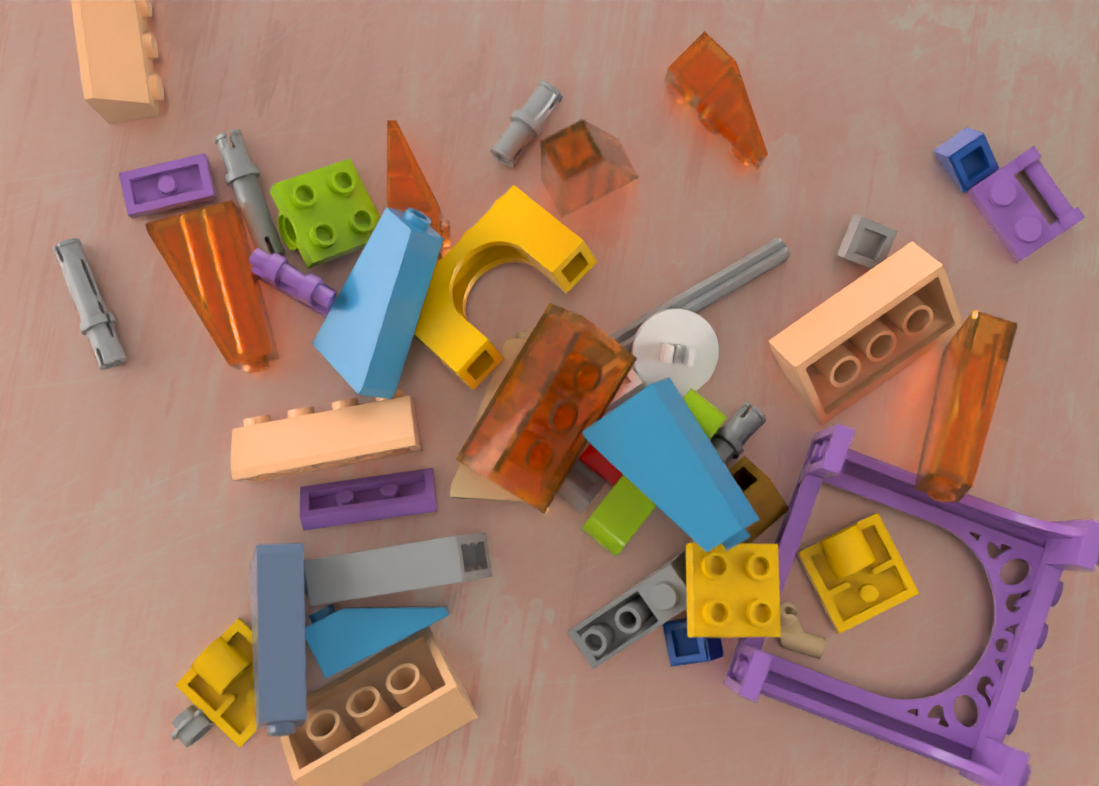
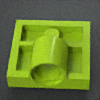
(325, 213)

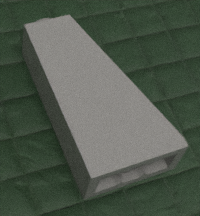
(397, 568)

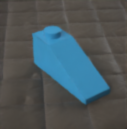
(355, 633)

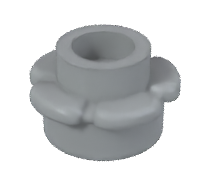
(191, 726)

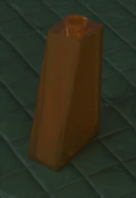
(583, 166)
(212, 265)
(964, 406)

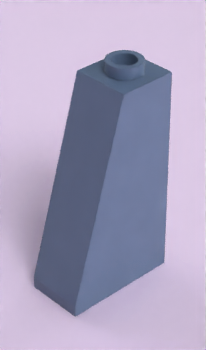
(278, 637)

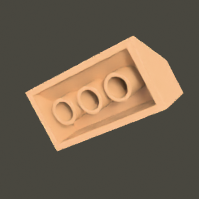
(117, 58)
(868, 332)
(324, 439)
(378, 715)

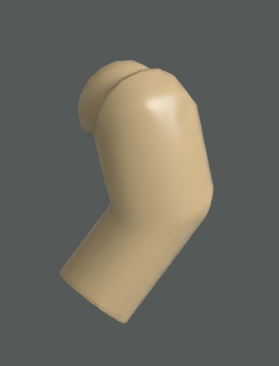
(794, 637)

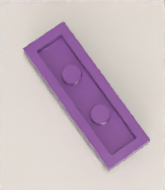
(367, 499)

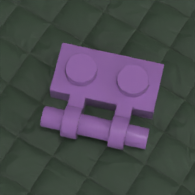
(287, 279)

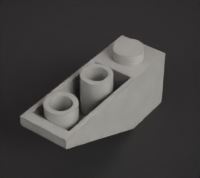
(633, 613)

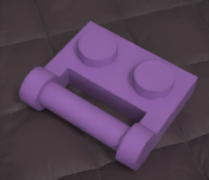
(1013, 212)

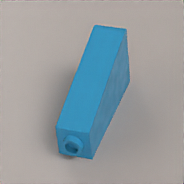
(381, 303)
(674, 465)

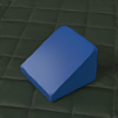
(967, 158)
(689, 650)

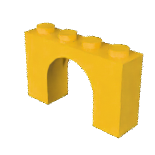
(509, 232)

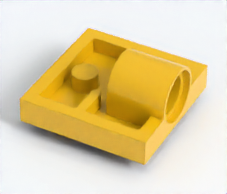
(857, 573)
(733, 591)
(224, 683)

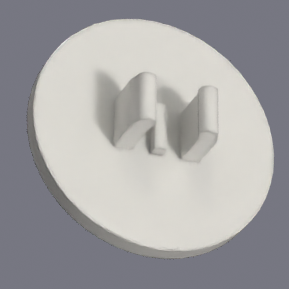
(676, 346)

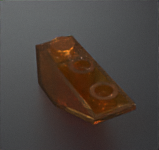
(715, 89)

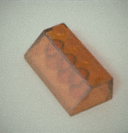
(544, 405)

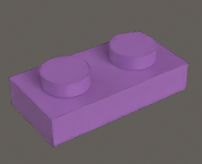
(168, 186)

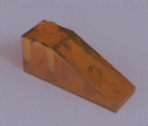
(408, 185)

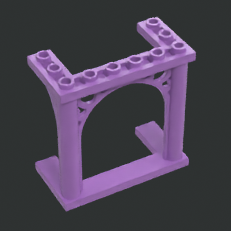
(1043, 545)

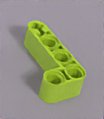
(626, 505)

